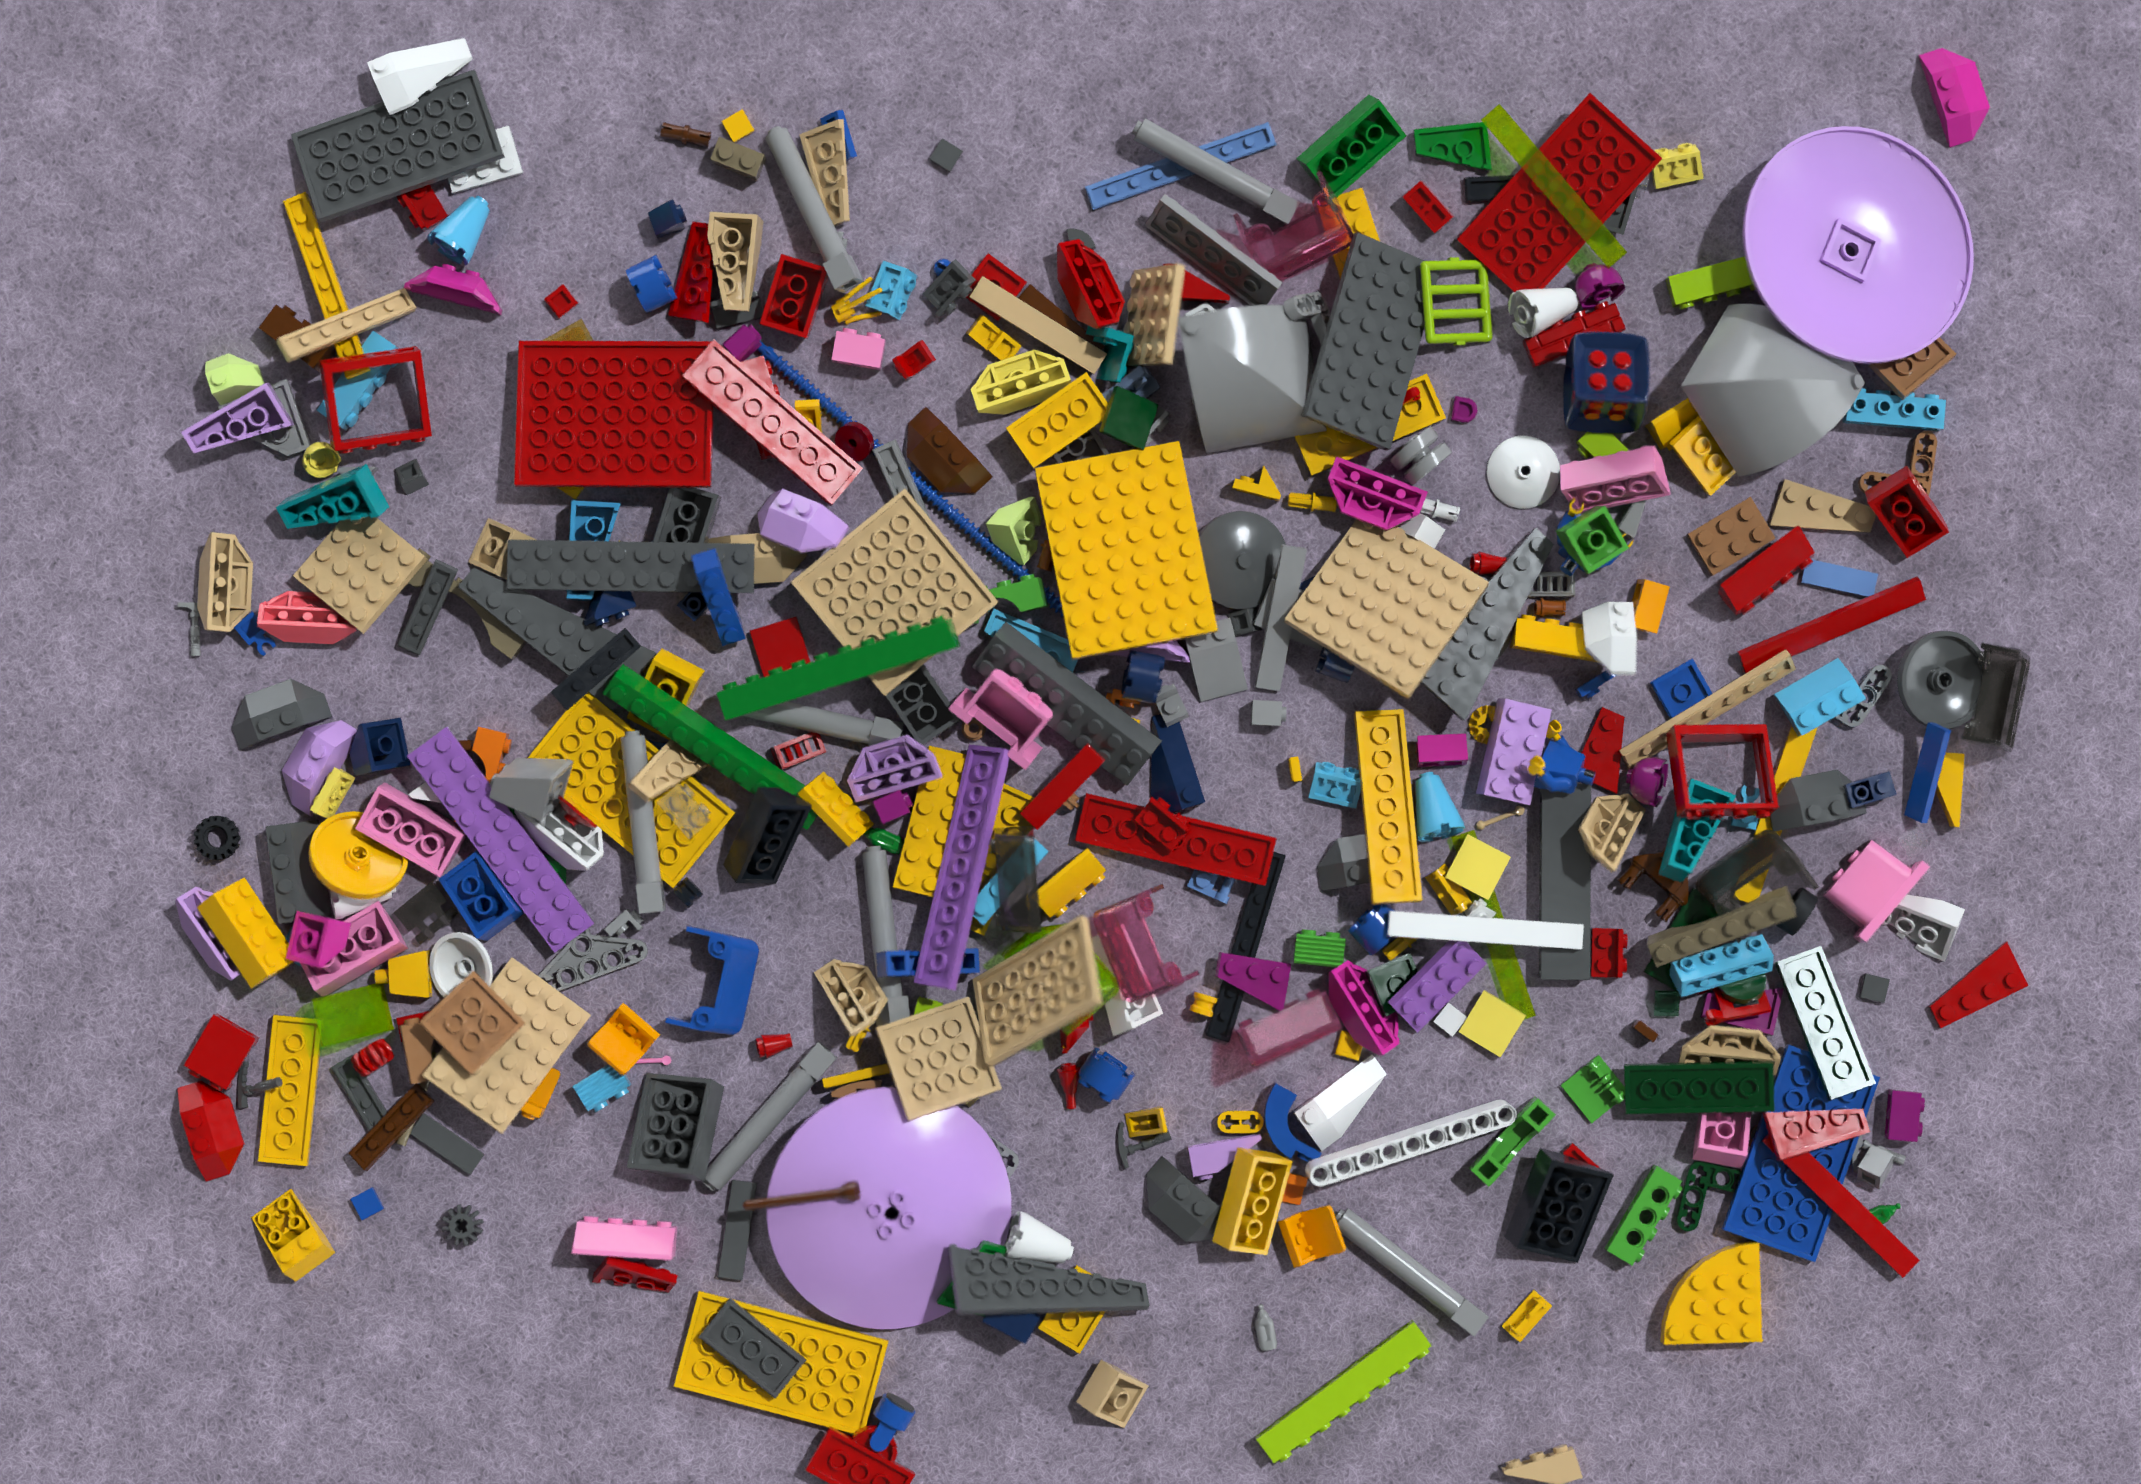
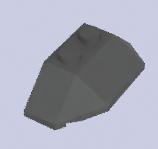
(278, 712)
(1813, 801)
(1345, 864)
(1181, 1203)

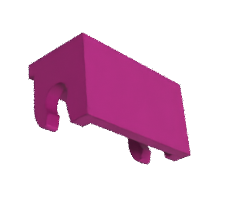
(1441, 750)

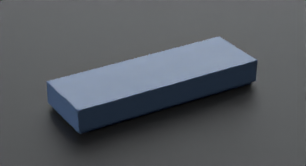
(1840, 578)

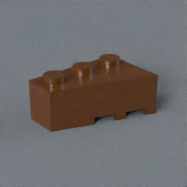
(282, 322)

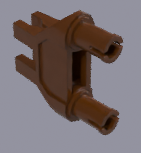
(1650, 865)

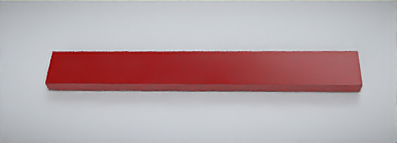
(1835, 623)
(1850, 1211)

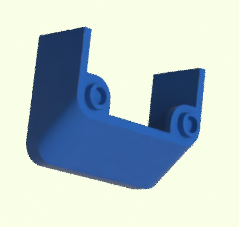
(734, 986)

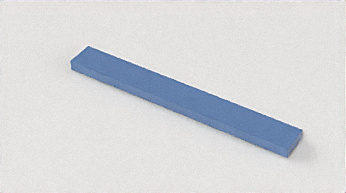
(1167, 171)

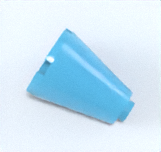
(461, 230)
(1435, 810)

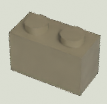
(738, 158)

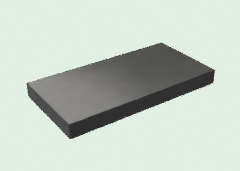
(752, 1348)

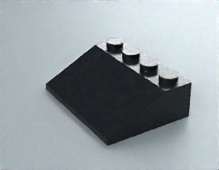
(1558, 1206)

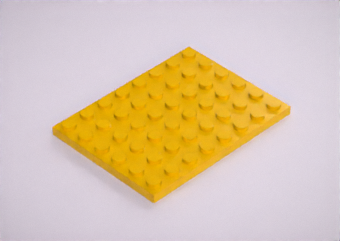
(1126, 550)

